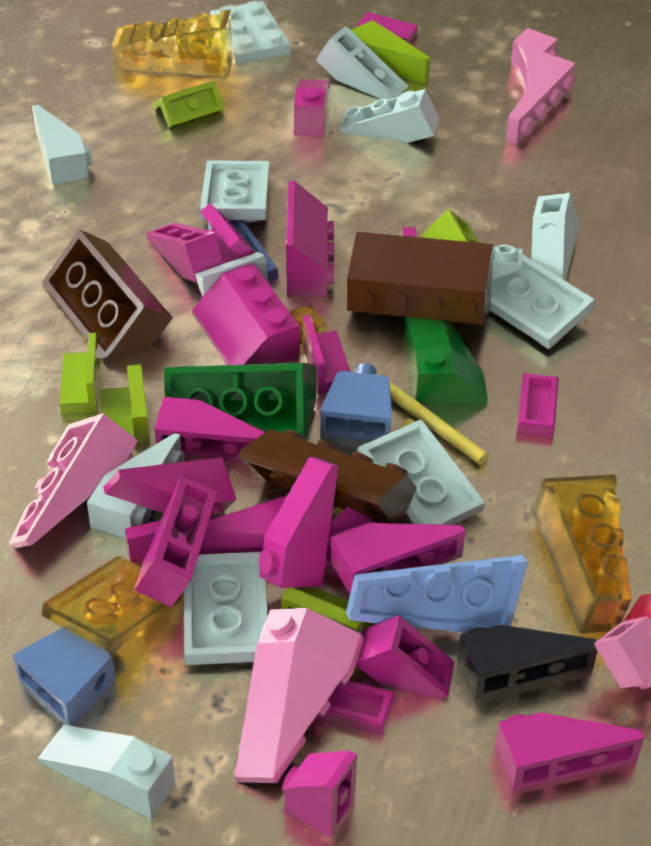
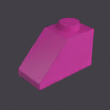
(404, 659)
(322, 789)

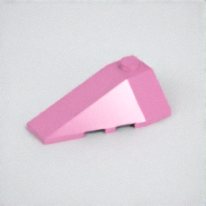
(78, 465)
(293, 675)

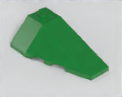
(442, 364)
(257, 394)

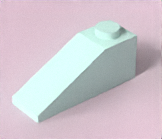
(359, 67)
(61, 148)
(113, 766)

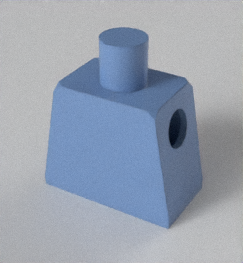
(357, 406)
(65, 673)

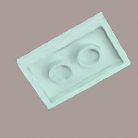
(255, 33)
(236, 189)
(539, 302)
(442, 489)
(224, 609)

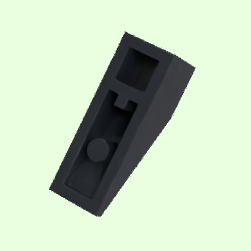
(517, 657)

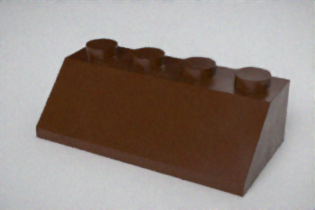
(420, 277)
(105, 297)
(360, 483)

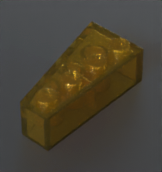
(176, 47)
(585, 547)

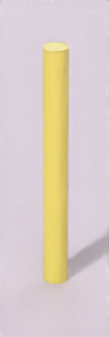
(438, 425)

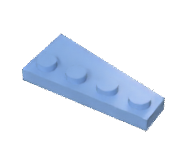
(442, 595)

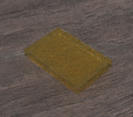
(105, 605)

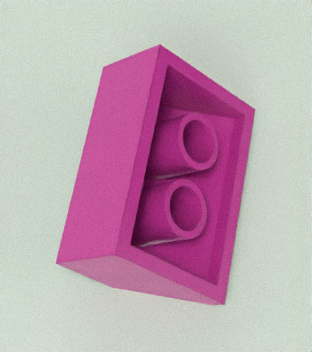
(308, 245)
(247, 320)

